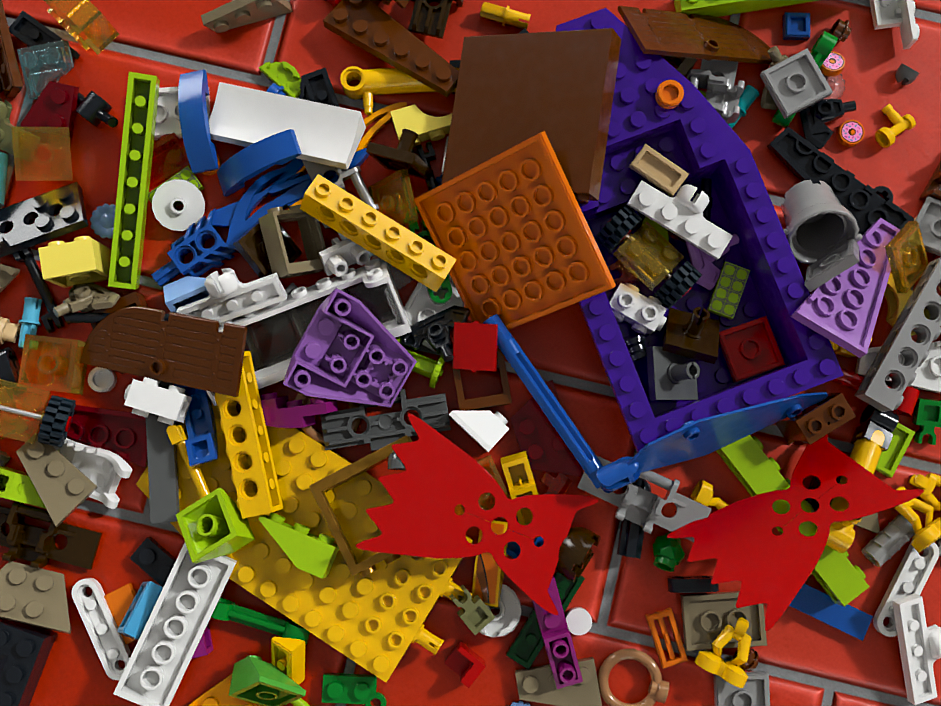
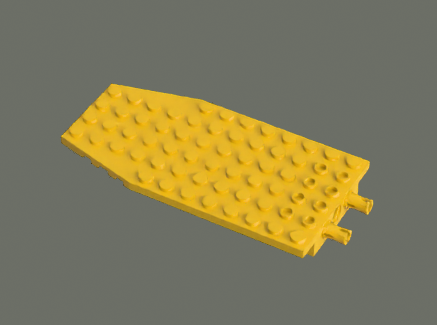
(359, 616)

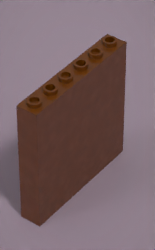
(532, 85)

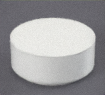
(102, 379)
(578, 621)

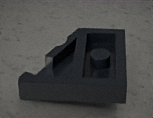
(318, 88)

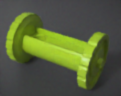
(427, 366)

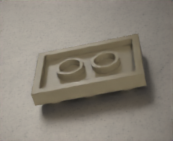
(708, 614)

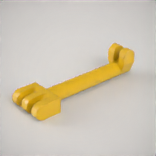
(178, 435)

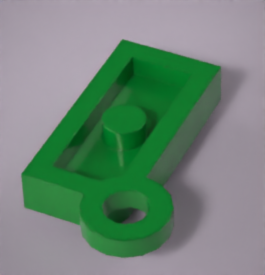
(350, 689)

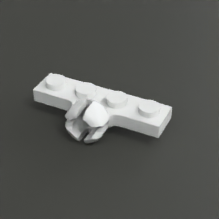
(681, 216)
(232, 298)
(918, 648)

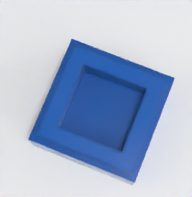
(796, 26)

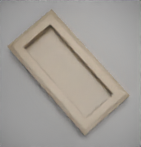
(658, 170)

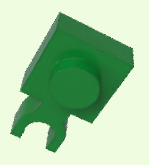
(927, 415)

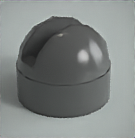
(906, 74)
(394, 462)

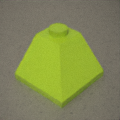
(213, 527)

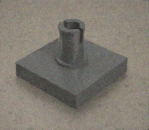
(671, 376)

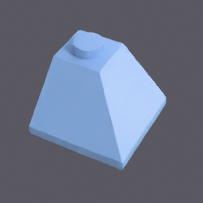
(184, 292)

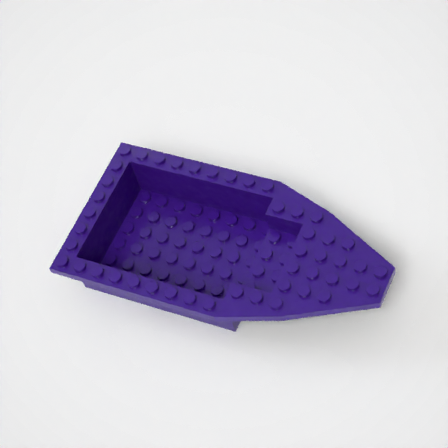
(704, 147)

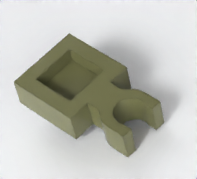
(473, 611)

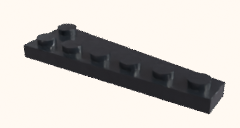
(810, 164)

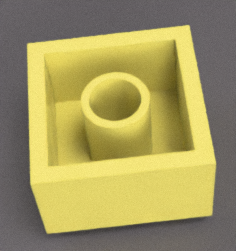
(75, 262)

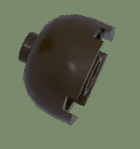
(576, 552)

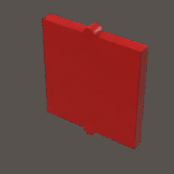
(475, 346)

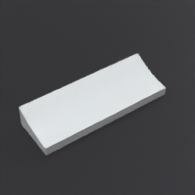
(323, 131)
(174, 630)

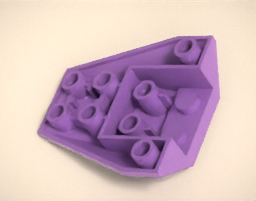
(348, 355)

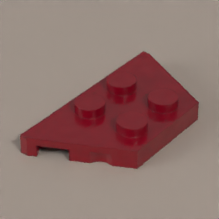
(541, 440)

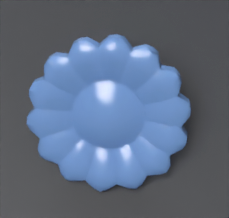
(103, 220)

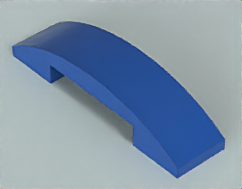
(195, 123)
(257, 158)
(200, 427)

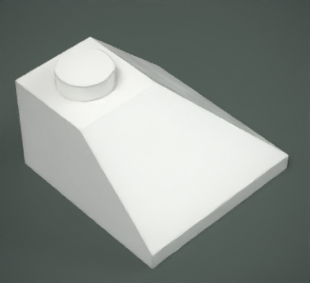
(482, 426)

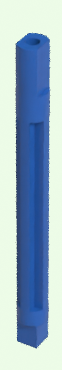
(546, 400)

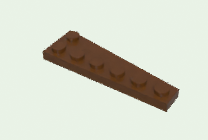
(388, 40)

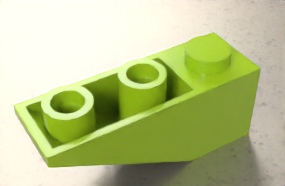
(18, 487)
(304, 549)

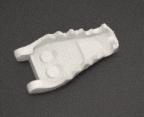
(100, 466)

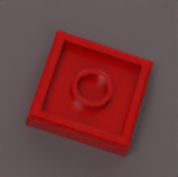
(750, 349)

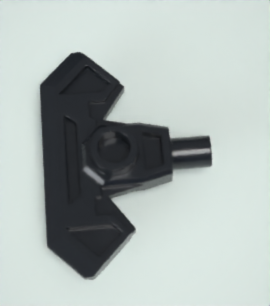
(822, 112)
(436, 331)

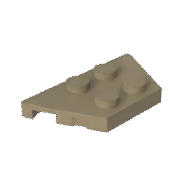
(34, 597)

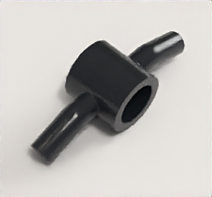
(95, 109)

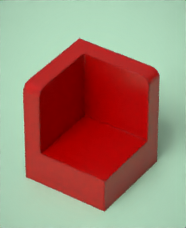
(465, 663)

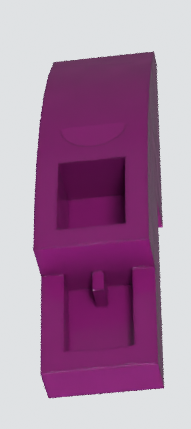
(292, 414)
(558, 641)

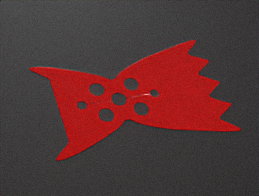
(426, 525)
(778, 566)

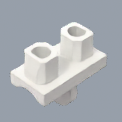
(341, 255)

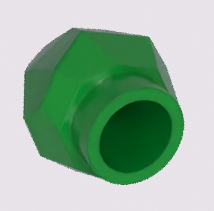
(667, 552)

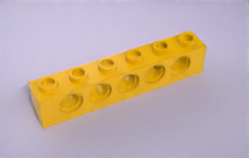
(377, 233)
(255, 445)

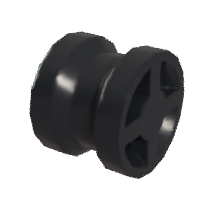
(637, 347)

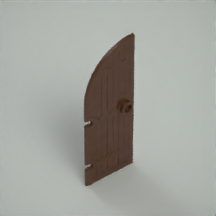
(693, 36)
(175, 351)

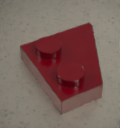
(54, 107)

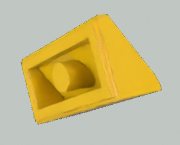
(289, 657)

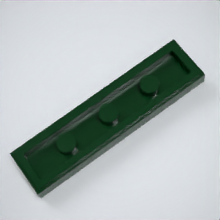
(529, 639)

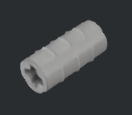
(888, 541)

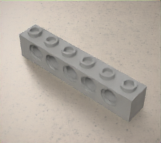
(873, 387)

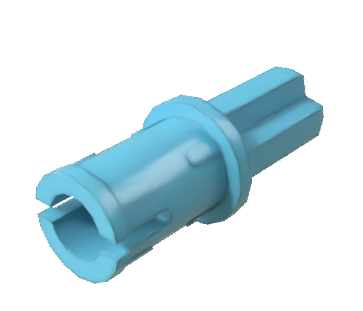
(30, 319)

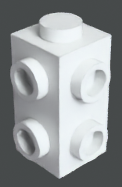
(638, 310)
(148, 398)

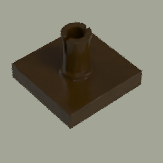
(401, 157)
(253, 249)
(692, 334)

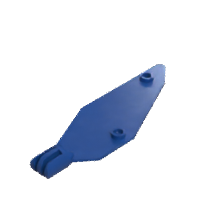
(702, 438)

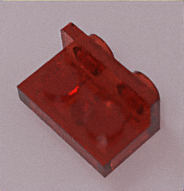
(167, 159)

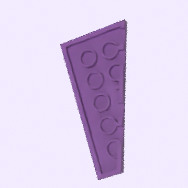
(850, 302)

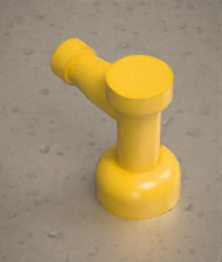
(887, 136)

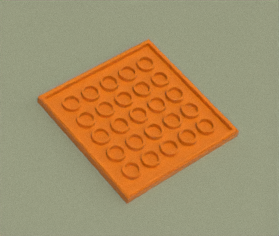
(516, 236)

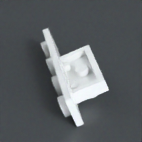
(896, 14)

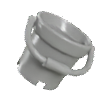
(816, 221)

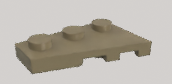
(244, 12)
(55, 479)
(539, 686)

